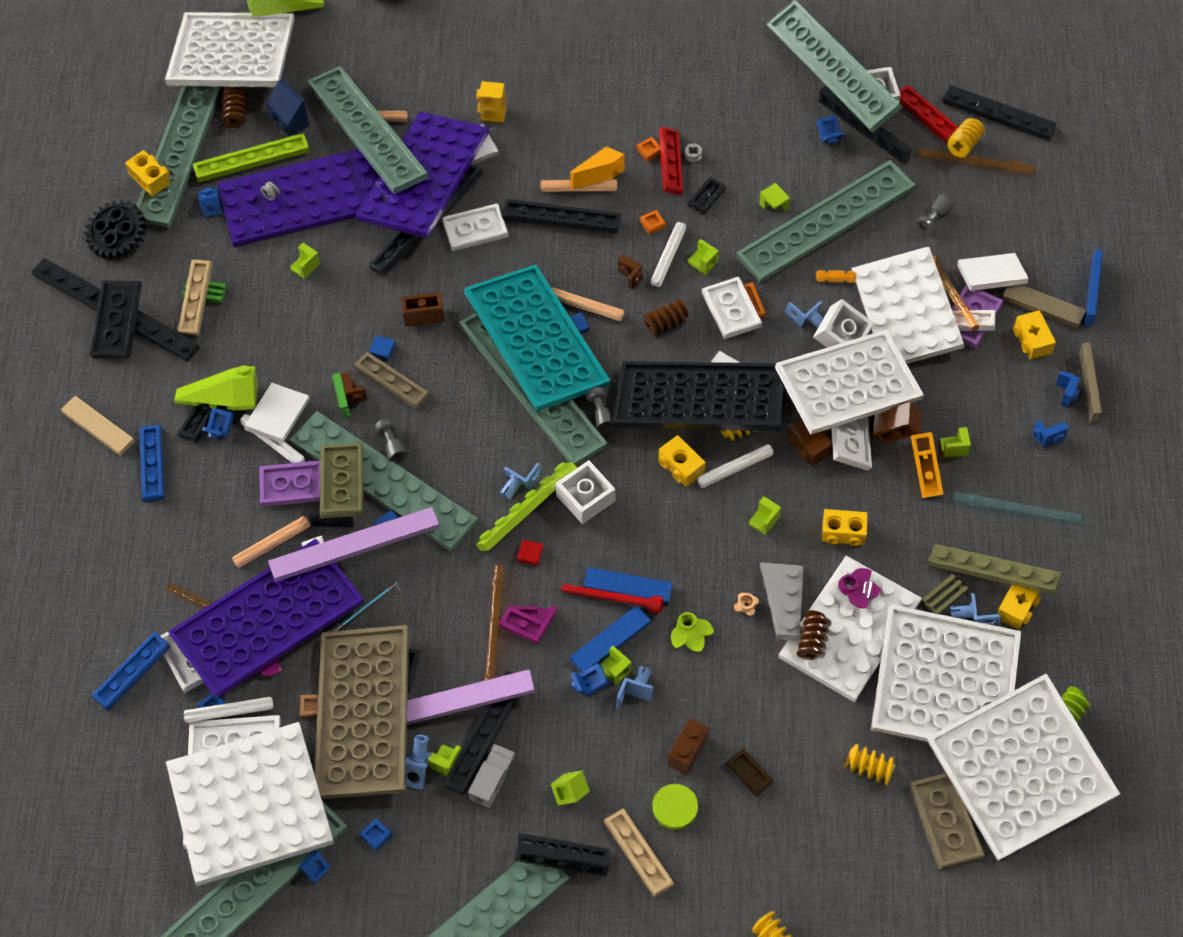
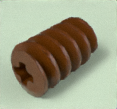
(234, 107)
(665, 316)
(814, 636)

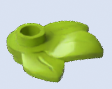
(691, 635)

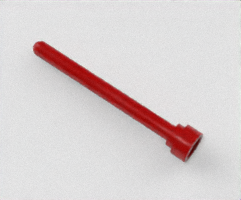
(654, 603)

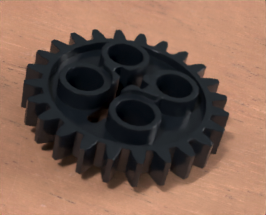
(112, 225)

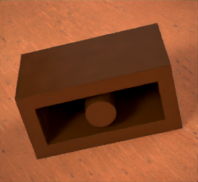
(423, 309)
(897, 423)
(811, 447)
(688, 746)

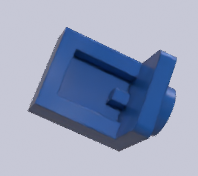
(829, 129)
(209, 202)
(1070, 382)
(219, 423)
(1054, 434)
(590, 680)

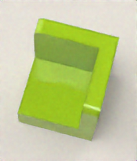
(775, 197)
(704, 258)
(307, 262)
(957, 445)
(766, 516)
(616, 666)
(444, 759)
(570, 787)

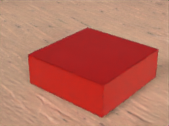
(530, 552)

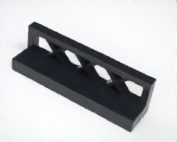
(562, 858)

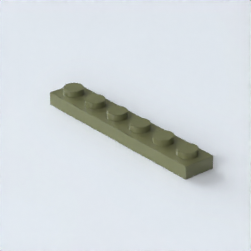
(995, 569)

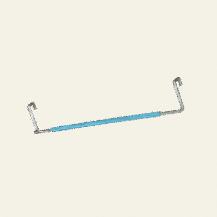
(368, 604)

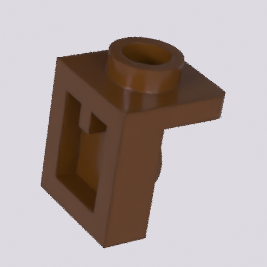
(630, 269)
(353, 394)

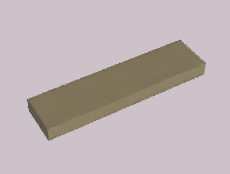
(1048, 305)
(391, 380)
(1090, 383)

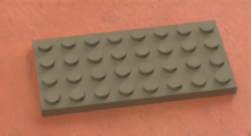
(362, 712)

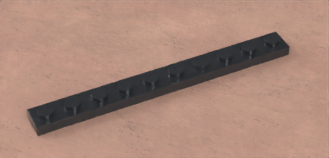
(89, 295)

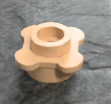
(746, 598)

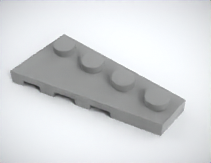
(784, 598)

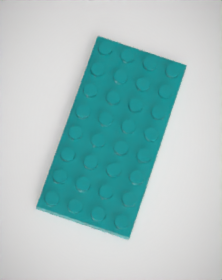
(536, 337)

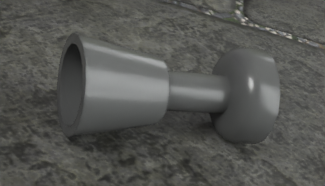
(939, 208)
(602, 415)
(395, 449)

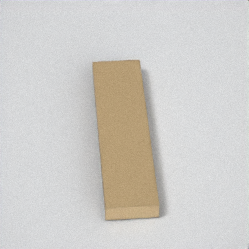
(195, 297)
(97, 425)
(639, 853)

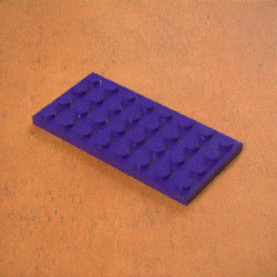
(446, 152)
(309, 197)
(262, 623)

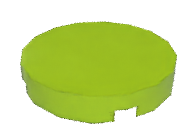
(675, 806)

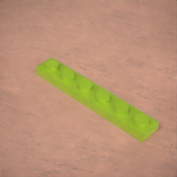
(251, 157)
(520, 511)

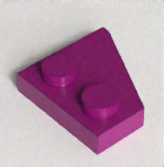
(528, 621)

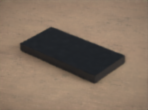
(115, 319)

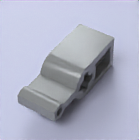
(491, 776)

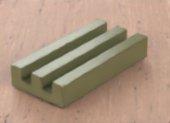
(956, 584)

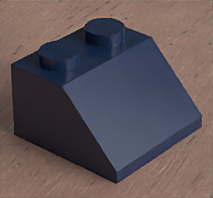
(287, 109)

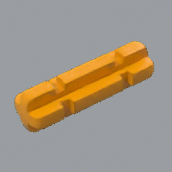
(835, 276)

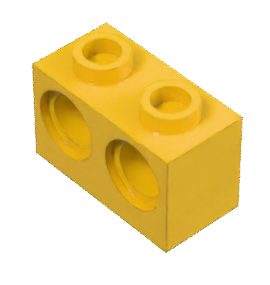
(491, 101)
(148, 172)
(844, 522)

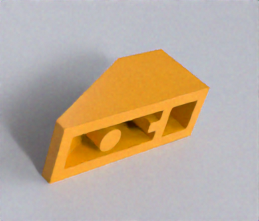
(599, 168)
(926, 465)

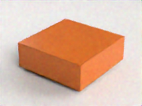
(648, 149)
(652, 222)

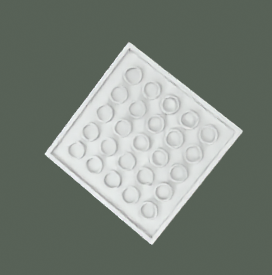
(230, 50)
(939, 671)
(1022, 767)
(248, 803)

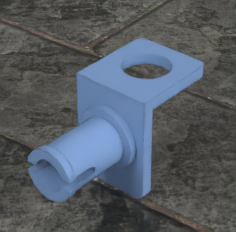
(811, 316)
(517, 480)
(970, 611)
(636, 687)
(418, 761)

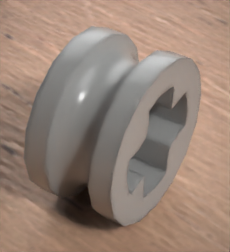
(693, 158)
(270, 191)

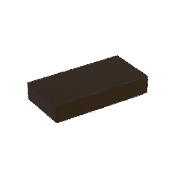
(749, 772)

